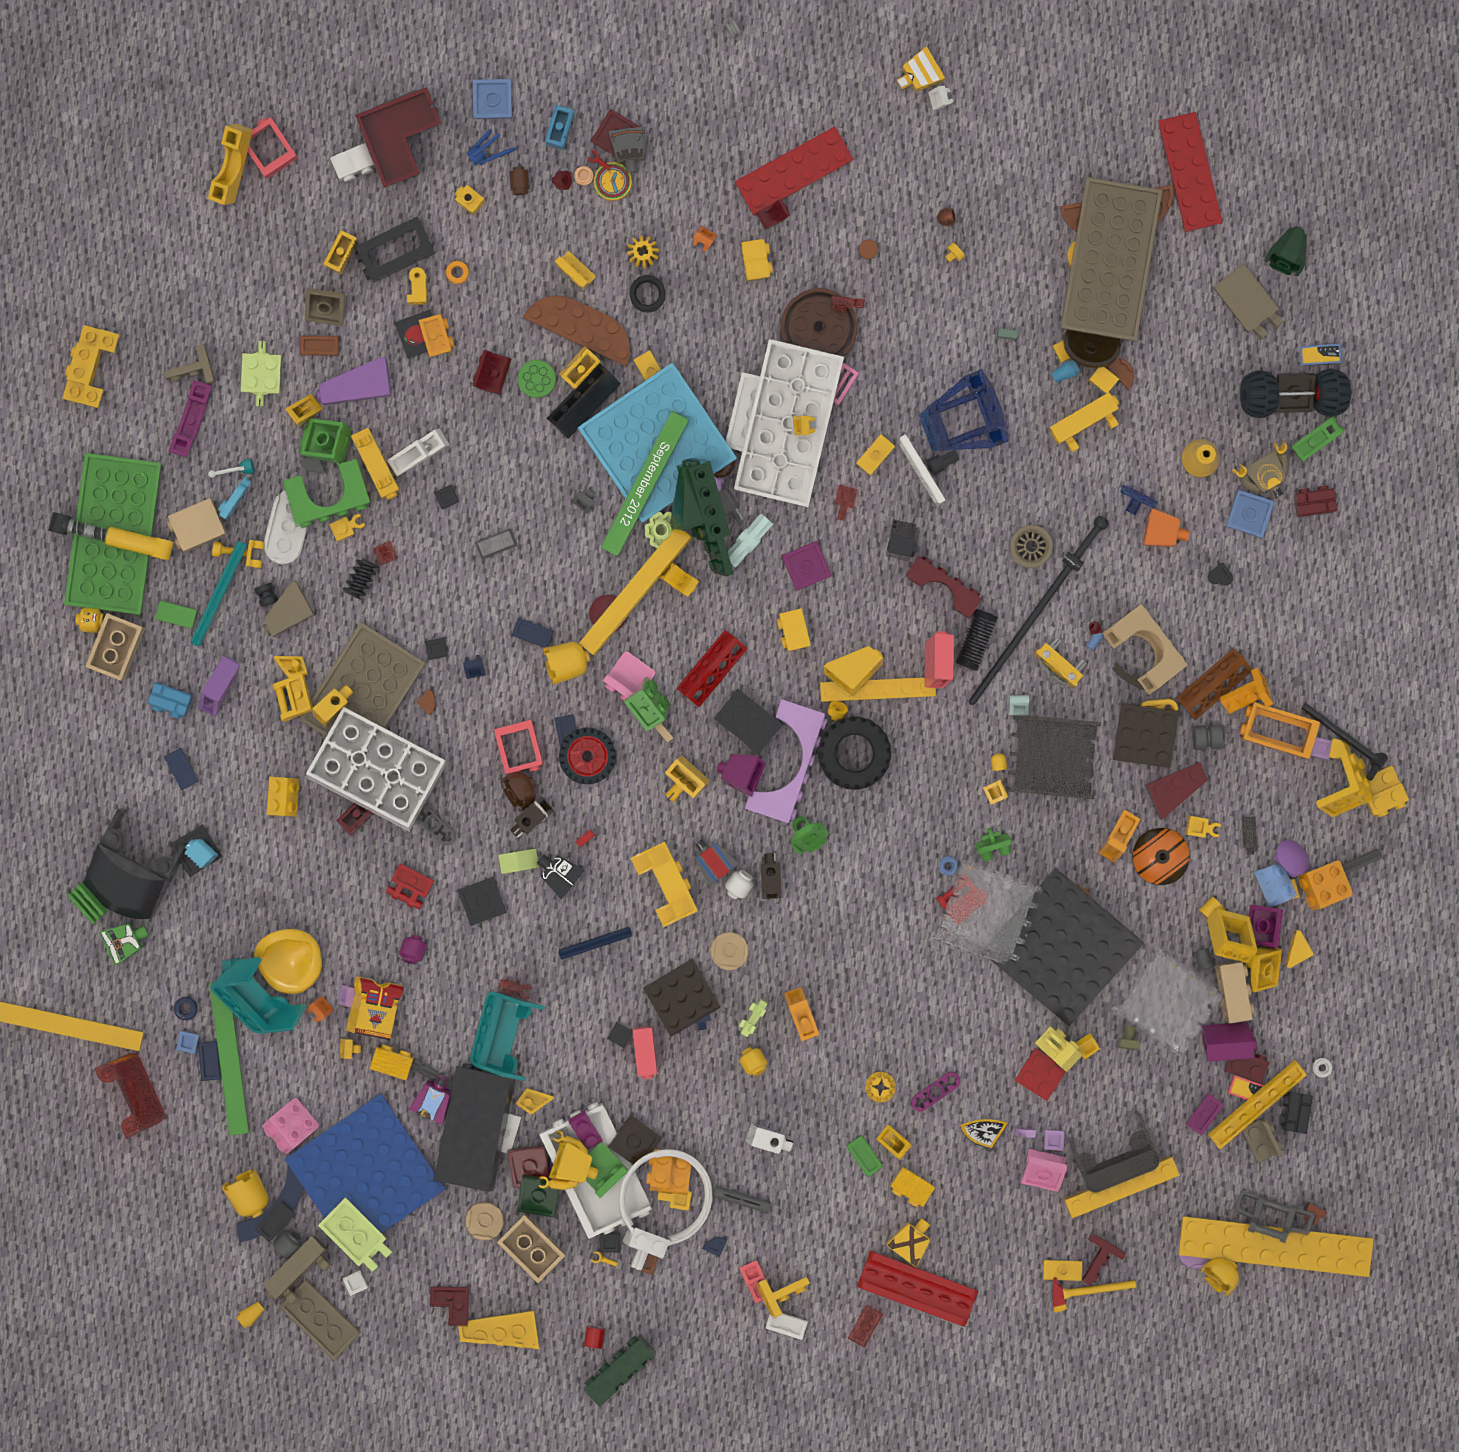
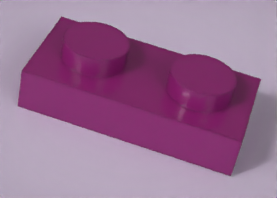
(1204, 1114)
(585, 1130)

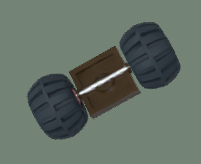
(1296, 392)

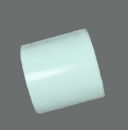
(1018, 704)

